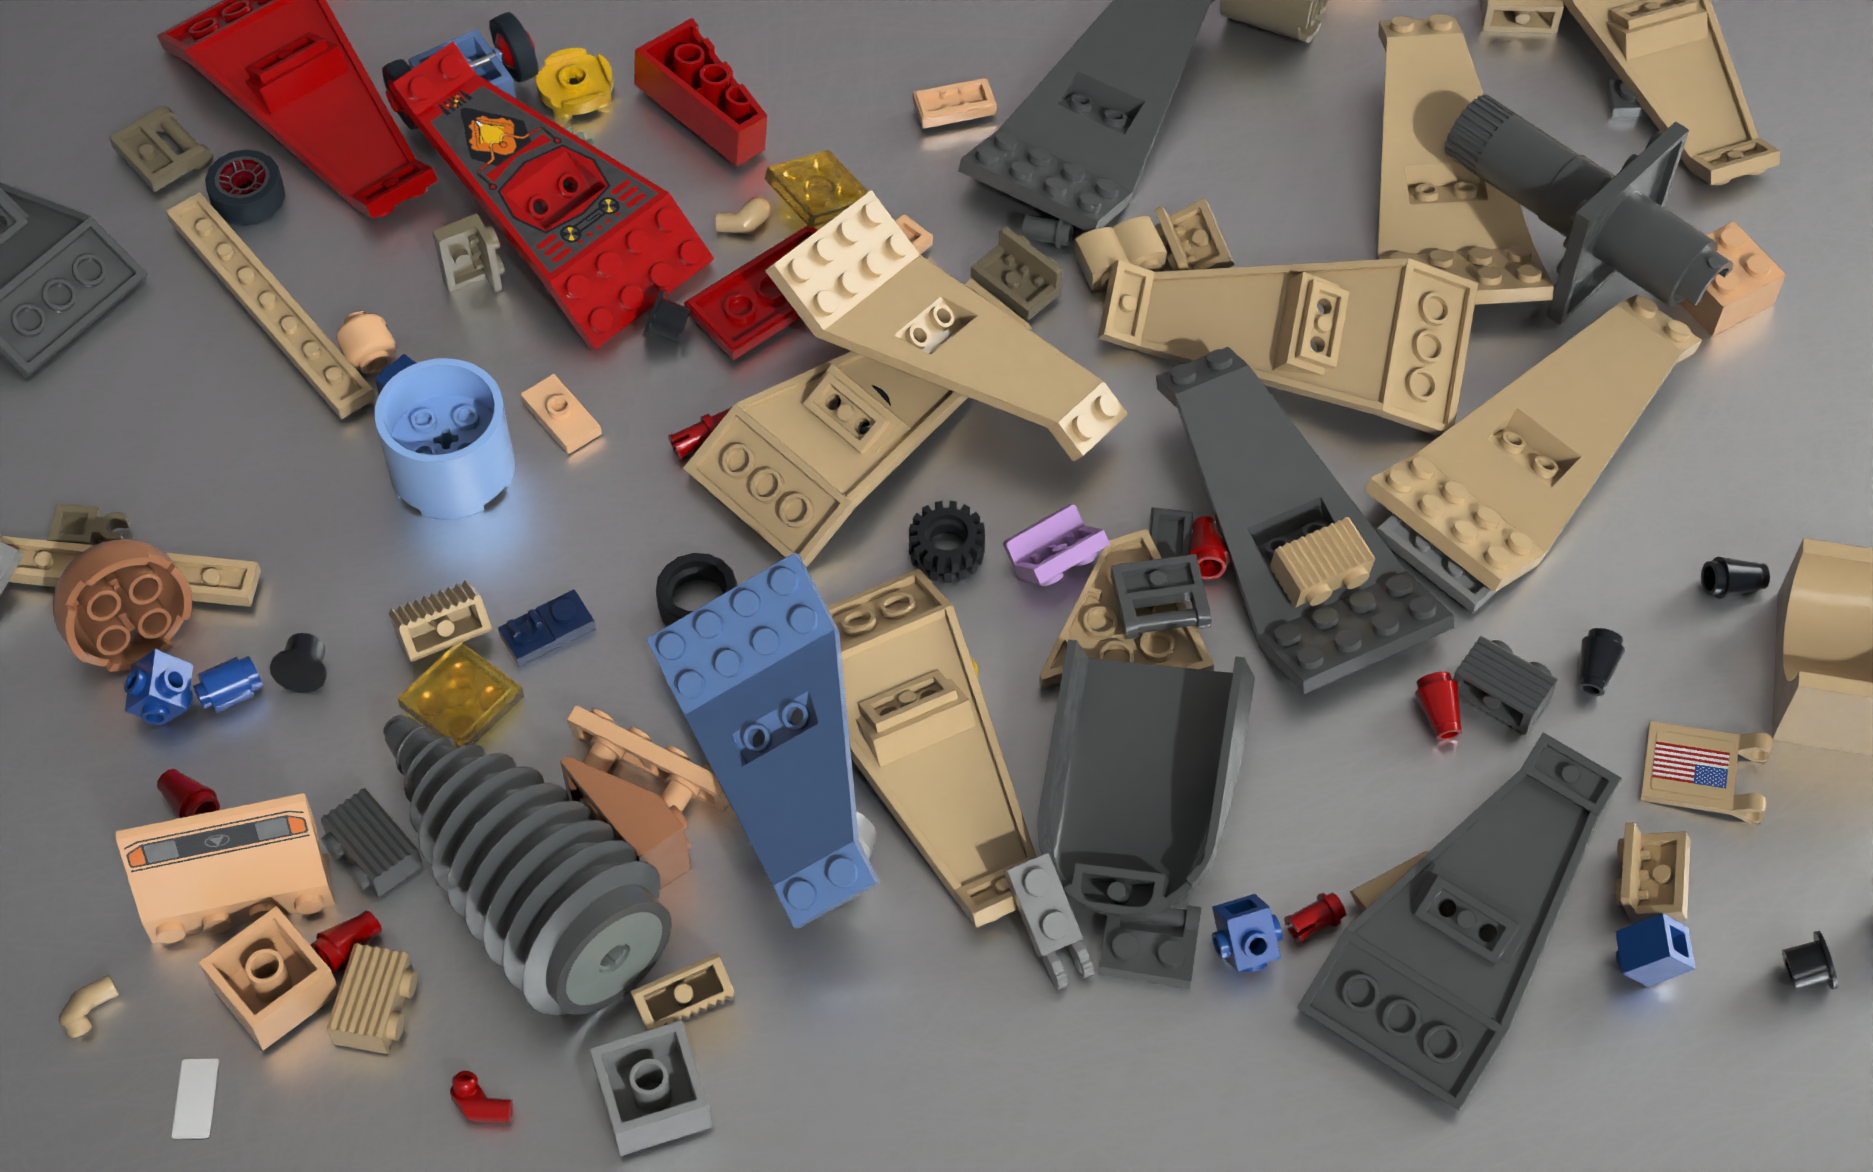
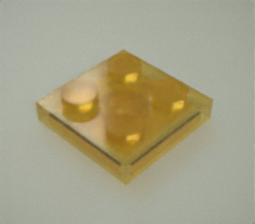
(815, 187)
(461, 696)

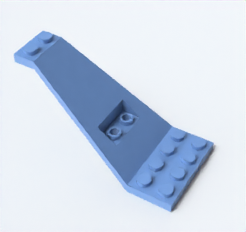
(745, 670)

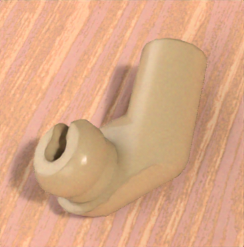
(746, 219)
(82, 1001)

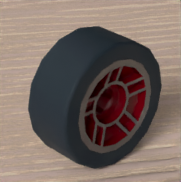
(245, 187)

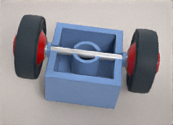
(509, 59)

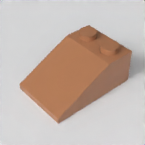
(634, 815)

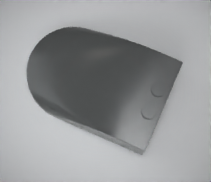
(1140, 779)

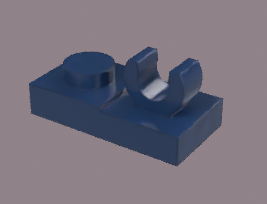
(546, 627)

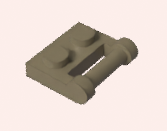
(150, 153)

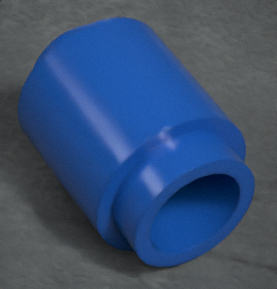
(228, 684)

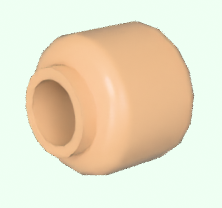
(366, 342)

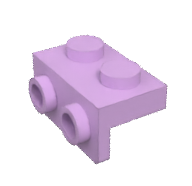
(1053, 546)

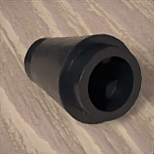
(1732, 577)
(1599, 659)

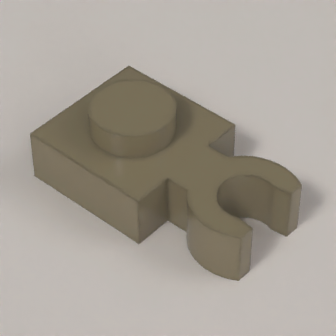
(85, 525)

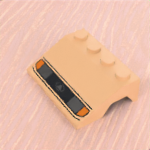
(226, 868)

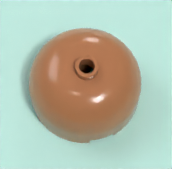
(117, 591)

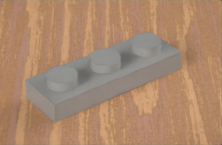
(1434, 563)

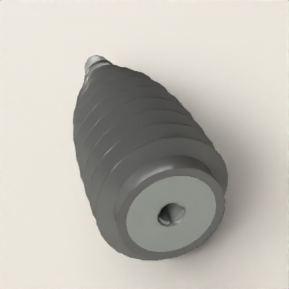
(531, 873)

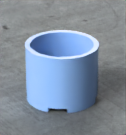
(445, 437)

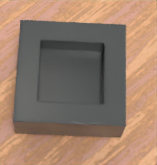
(1623, 100)

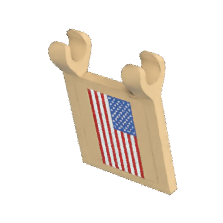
(1699, 769)

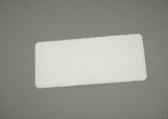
(195, 1098)

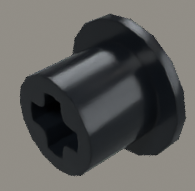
(667, 318)
(300, 664)
(1810, 963)

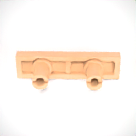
(636, 748)

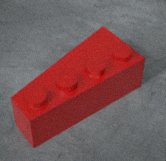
(700, 91)

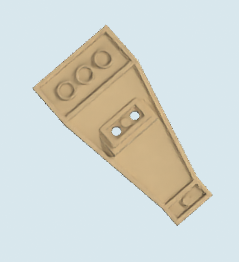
(1681, 74)
(1429, 201)
(877, 296)
(1384, 345)
(1525, 459)
(804, 468)
(929, 739)

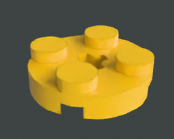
(580, 98)

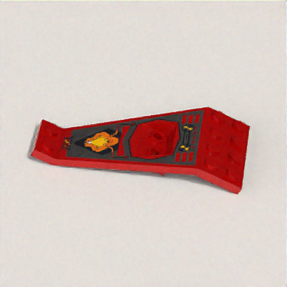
(594, 249)

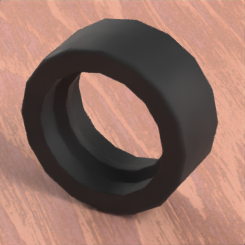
(686, 569)

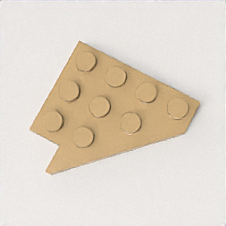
(1097, 620)

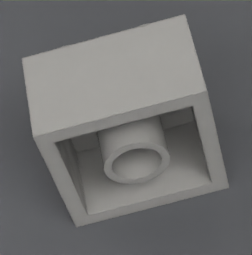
(651, 1088)

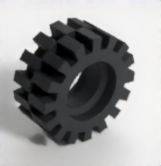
(947, 561)

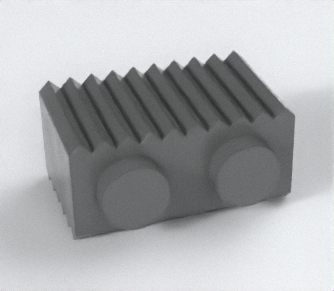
(1504, 683)
(371, 844)

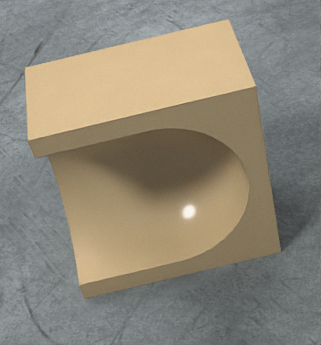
(1825, 649)

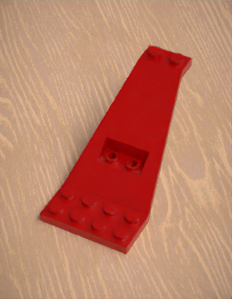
(309, 91)

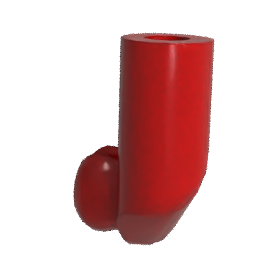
(475, 1104)

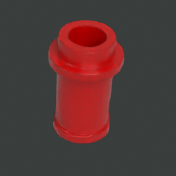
(1315, 917)

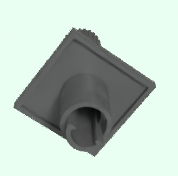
(1606, 217)

